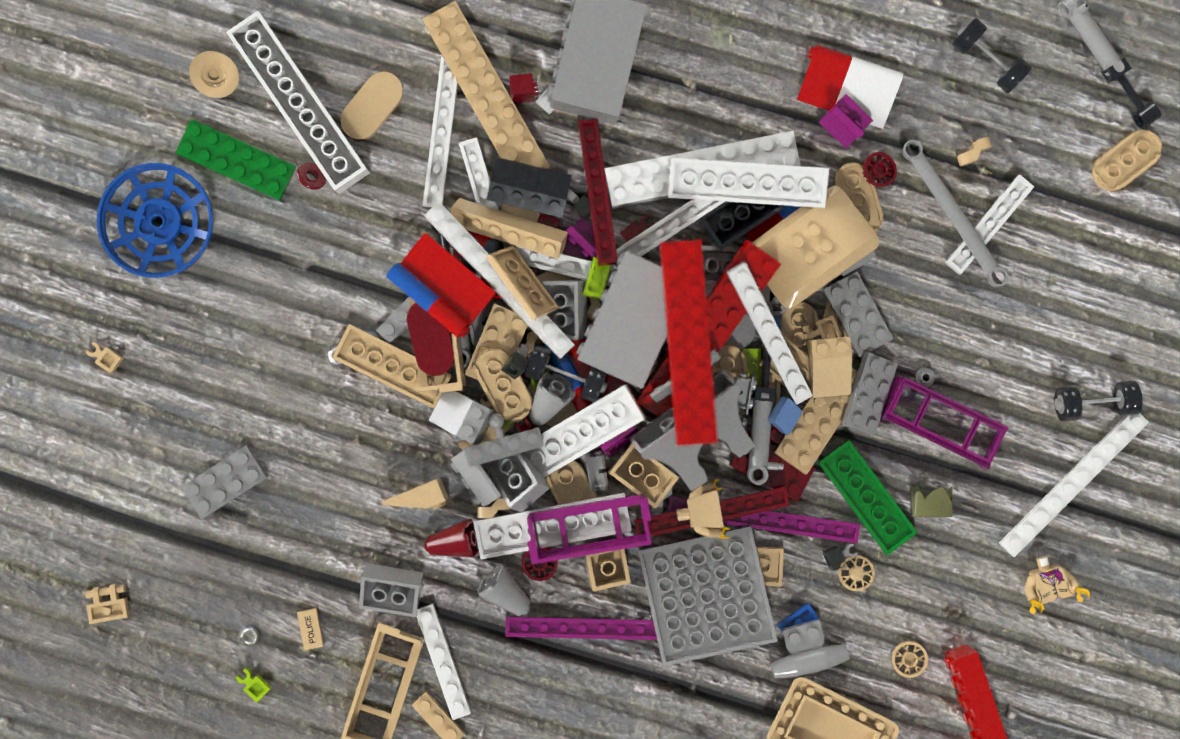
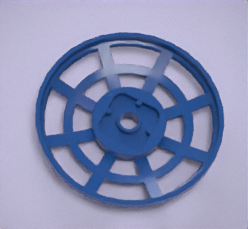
(145, 217)

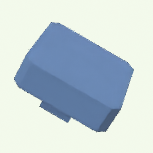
(785, 415)

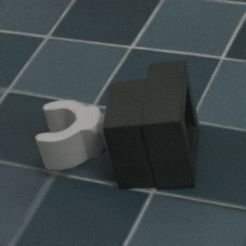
(580, 206)
(516, 362)
(835, 556)

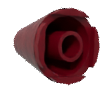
(454, 541)

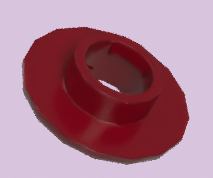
(313, 169)

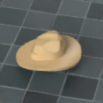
(213, 74)

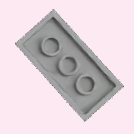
(857, 314)
(869, 394)
(224, 482)

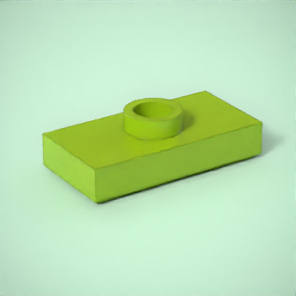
(596, 280)
(753, 358)

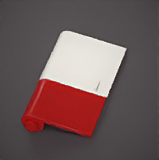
(837, 73)

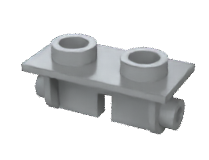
(746, 384)
(597, 479)

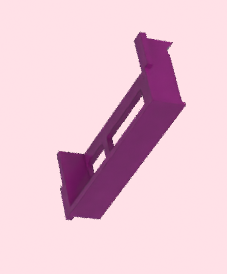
(894, 394)
(567, 551)

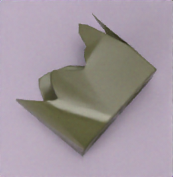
(936, 504)

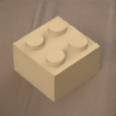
(607, 569)

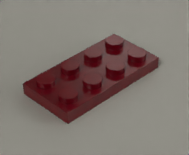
(789, 477)

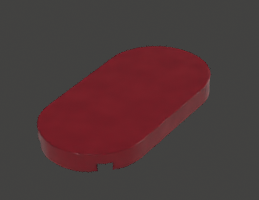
(430, 342)

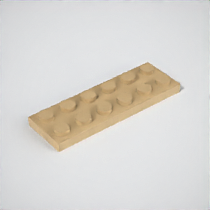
(386, 364)
(813, 430)

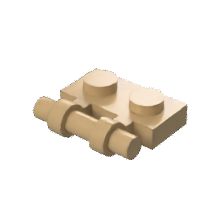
(825, 328)
(107, 610)

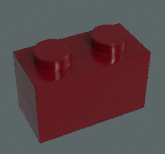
(523, 88)

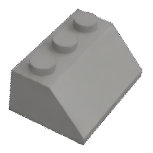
(572, 306)
(477, 479)
(390, 590)

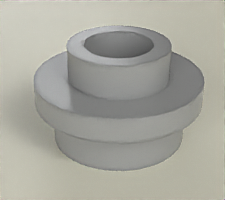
(919, 377)

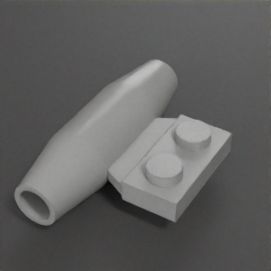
(807, 652)

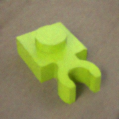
(256, 687)

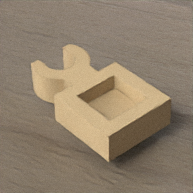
(106, 358)

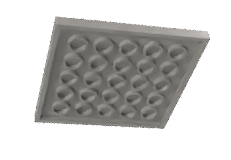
(707, 596)

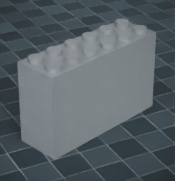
(596, 58)
(629, 322)

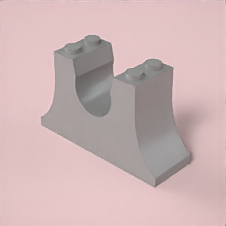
(658, 437)

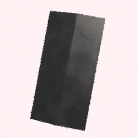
(529, 187)
(734, 220)

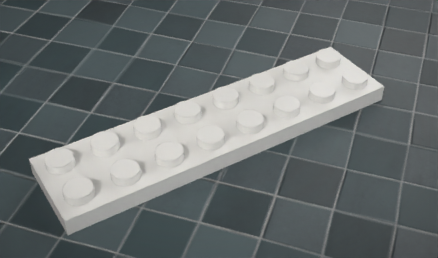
(748, 182)
(586, 430)
(511, 532)

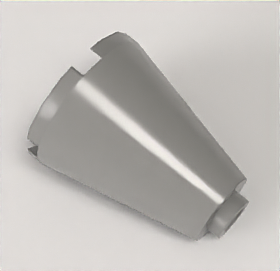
(550, 397)
(504, 591)

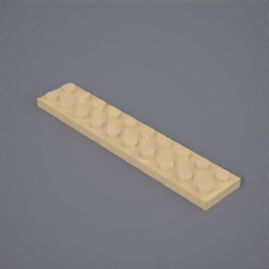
(482, 86)

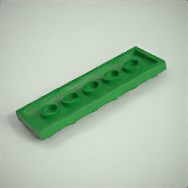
(235, 159)
(867, 497)

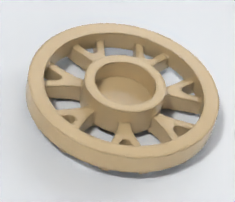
(856, 573)
(909, 659)

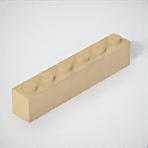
(509, 228)

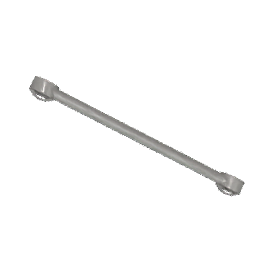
(955, 214)

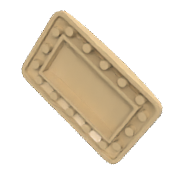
(816, 246)
(820, 713)

